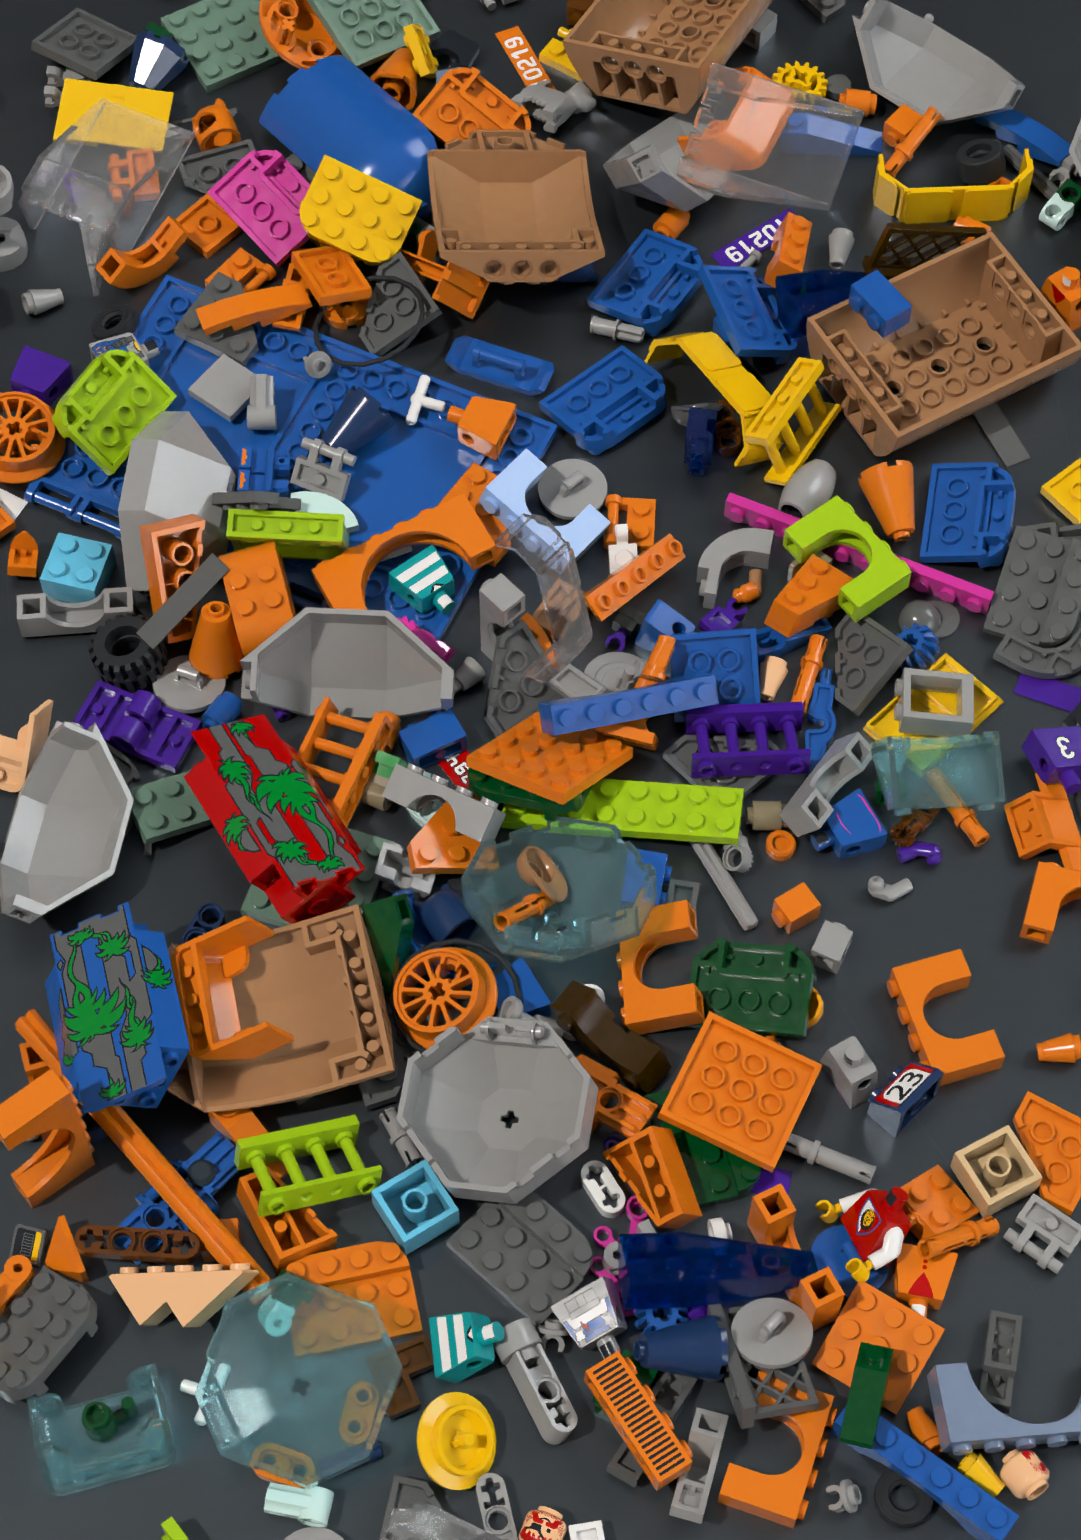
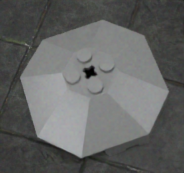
(471, 1081)

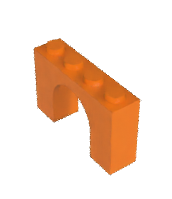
(1050, 890)
(913, 988)
(658, 1009)
(772, 1224)
(781, 1495)

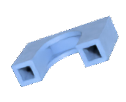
(506, 501)

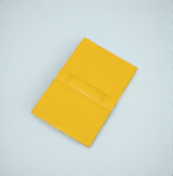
(81, 95)
(938, 702)

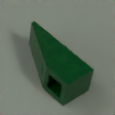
(390, 932)

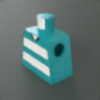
(424, 582)
(462, 1344)

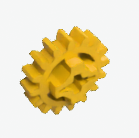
(802, 78)

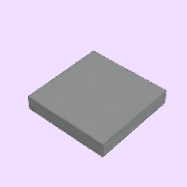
(223, 388)

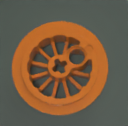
(17, 432)
(469, 970)

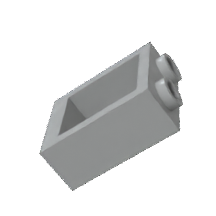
(934, 723)

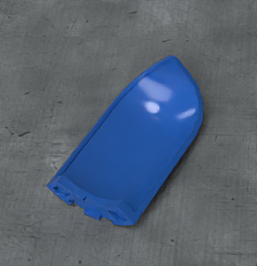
(352, 119)

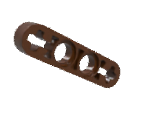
(137, 1250)

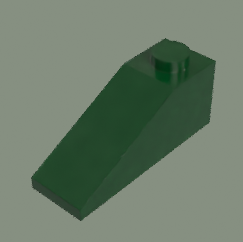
(866, 1395)

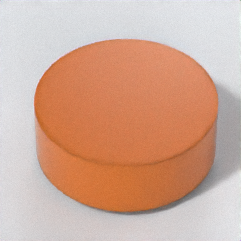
(780, 845)

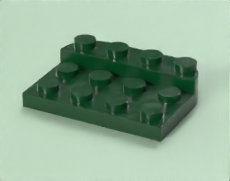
(509, 794)
(756, 986)
(713, 1172)

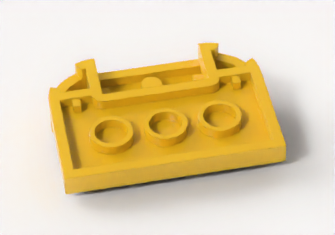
(357, 212)

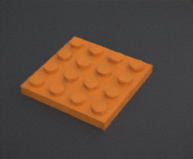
(547, 763)
(740, 1091)

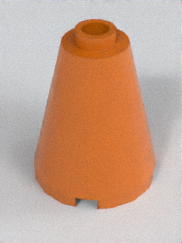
(398, 77)
(891, 497)
(215, 643)

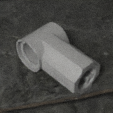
(261, 411)

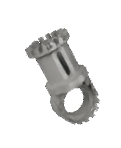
(729, 852)

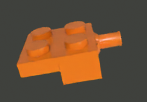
(936, 1204)

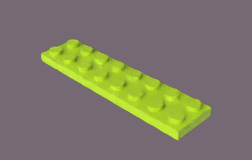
(652, 811)

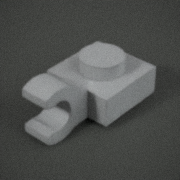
(1067, 170)

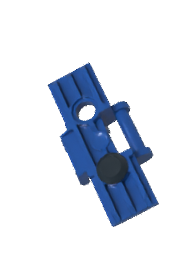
(204, 1172)

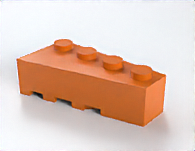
(170, 557)

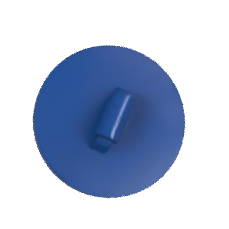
(835, 1249)

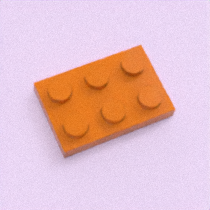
(331, 275)

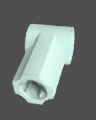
(307, 1505)

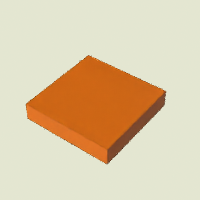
(208, 226)

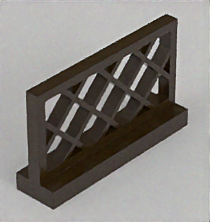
(899, 262)

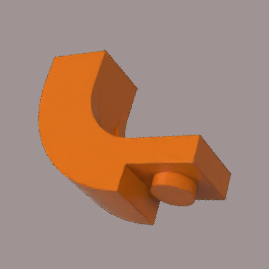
(148, 261)

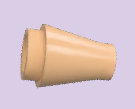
(772, 674)

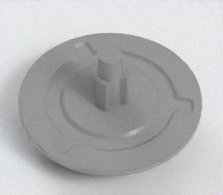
(616, 670)

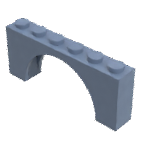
(970, 1422)

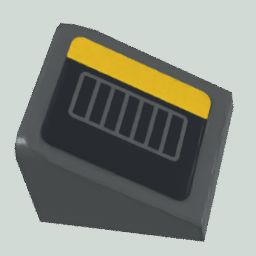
(30, 1243)

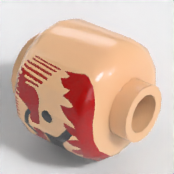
(1024, 1474)
(543, 1525)

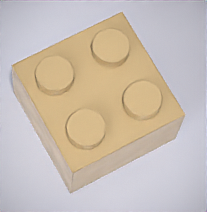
(996, 1171)

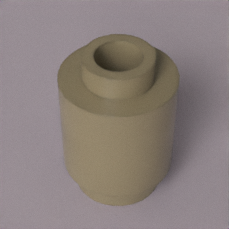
(765, 815)

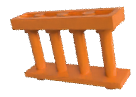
(355, 779)

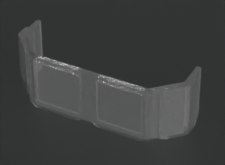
(566, 611)

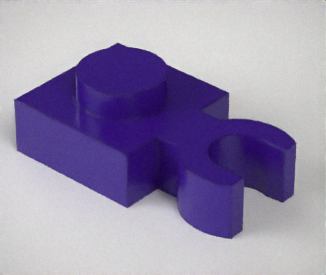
(722, 618)

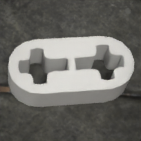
(608, 1185)

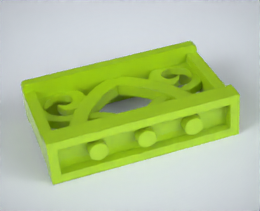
(295, 533)

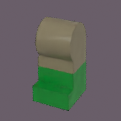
(378, 780)

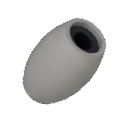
(808, 488)

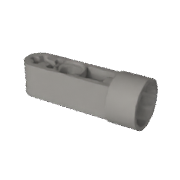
(524, 1349)

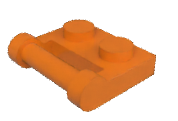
(242, 267)
(639, 520)

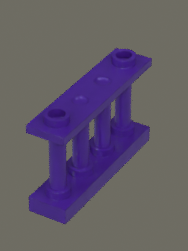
(747, 718)

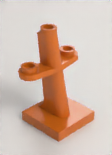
(456, 286)
(635, 731)

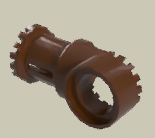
(731, 432)
(922, 821)

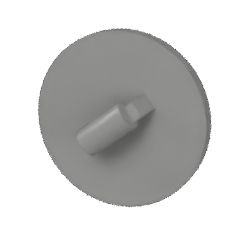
(570, 487)
(184, 688)
(772, 1333)

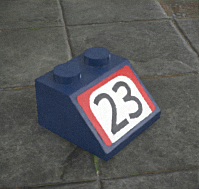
(904, 1096)

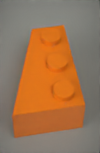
(807, 597)
(657, 1176)
(284, 1235)

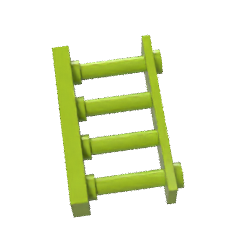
(299, 1142)

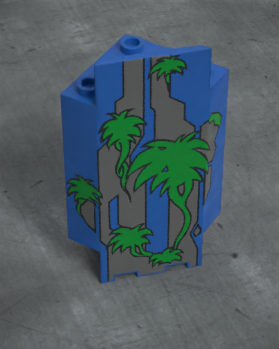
(115, 1012)

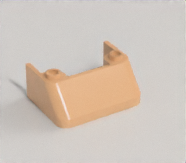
(20, 755)

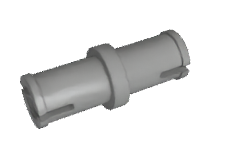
(400, 1139)

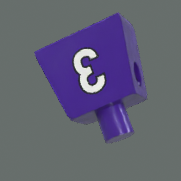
(1056, 755)

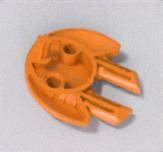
(297, 35)

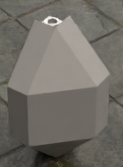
(927, 66)
(651, 161)
(169, 476)
(355, 659)
(64, 824)

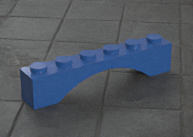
(611, 708)
(964, 1500)

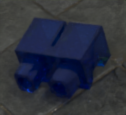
(699, 439)

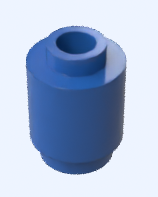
(222, 710)

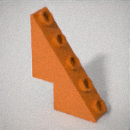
(633, 577)

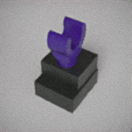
(625, 624)

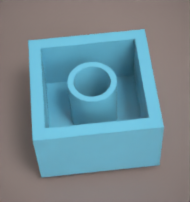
(77, 569)
(415, 1207)

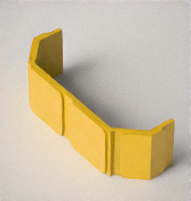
(949, 203)
(726, 374)

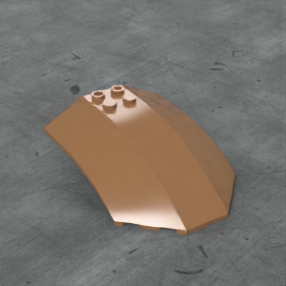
(513, 206)
(323, 990)

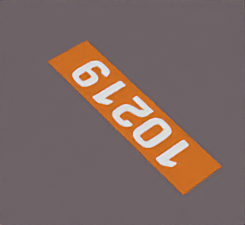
(522, 56)

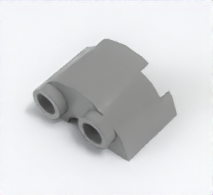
(395, 872)

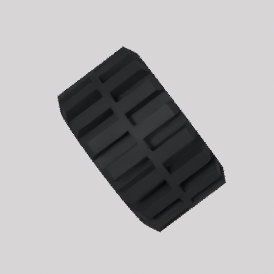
(128, 670)

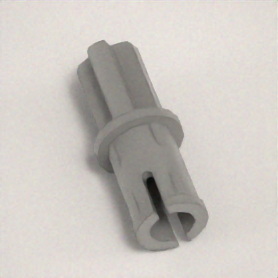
(616, 330)

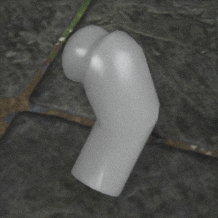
(888, 892)

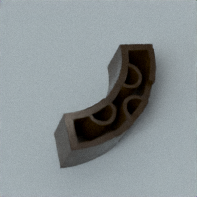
(592, 1025)

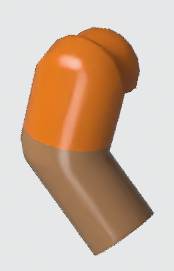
(750, 590)

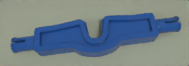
(821, 714)

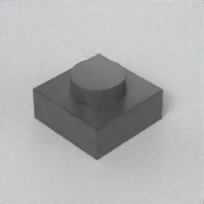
(683, 890)

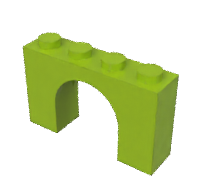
(839, 525)

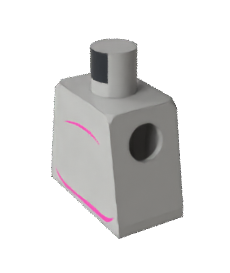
(848, 1068)

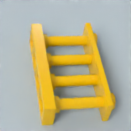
(779, 409)

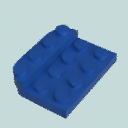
(649, 282)
(747, 312)
(607, 401)
(968, 514)

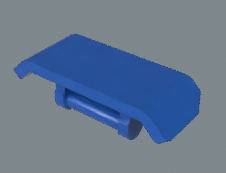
(499, 365)

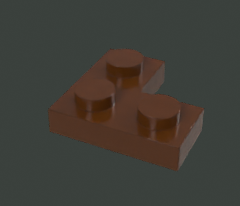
(415, 1358)

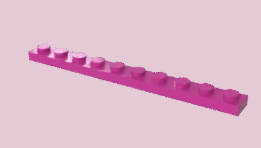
(922, 579)

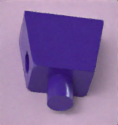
(41, 375)

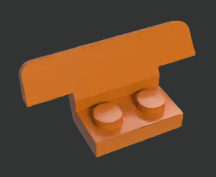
(1045, 822)

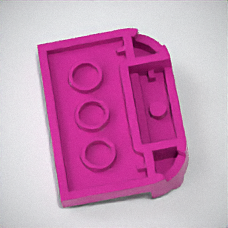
(265, 202)

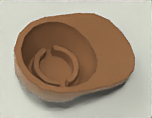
(540, 871)

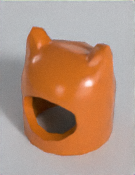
(215, 127)

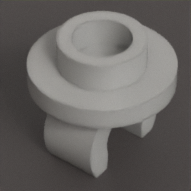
(317, 364)
(553, 1329)
(849, 1496)

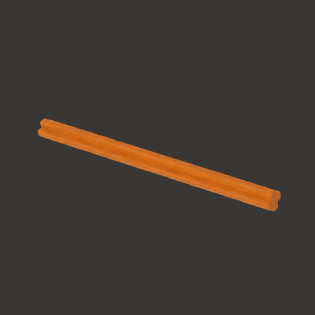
(150, 1162)

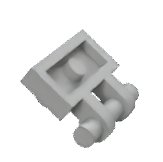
(321, 477)
(1050, 1226)

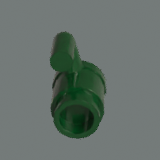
(102, 1423)

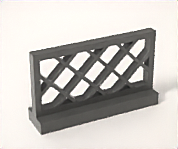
(741, 1385)

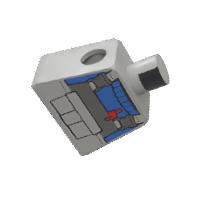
(593, 1316)

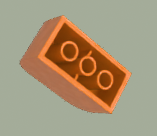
(257, 593)

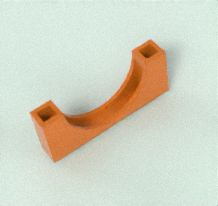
(447, 525)
(65, 1154)

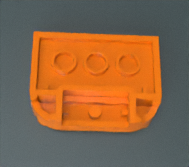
(468, 103)
(370, 1273)

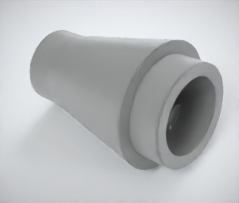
(840, 245)
(41, 300)

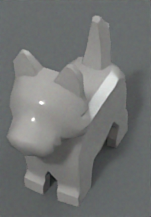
(553, 105)

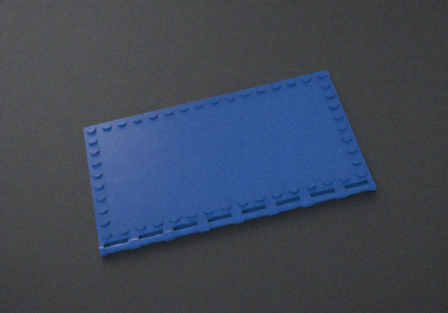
(392, 475)

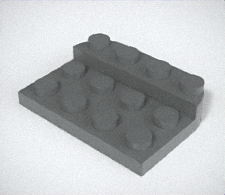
(1037, 589)
(525, 1253)
(41, 1331)

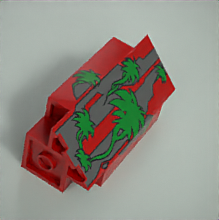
(275, 818)

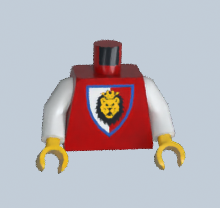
(874, 1225)

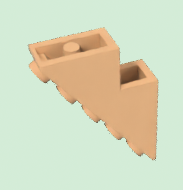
(186, 1292)

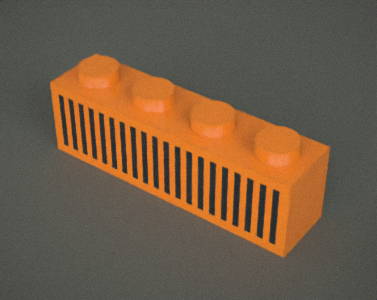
(638, 1419)

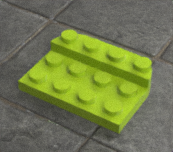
(111, 406)

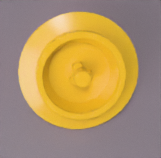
(456, 1440)

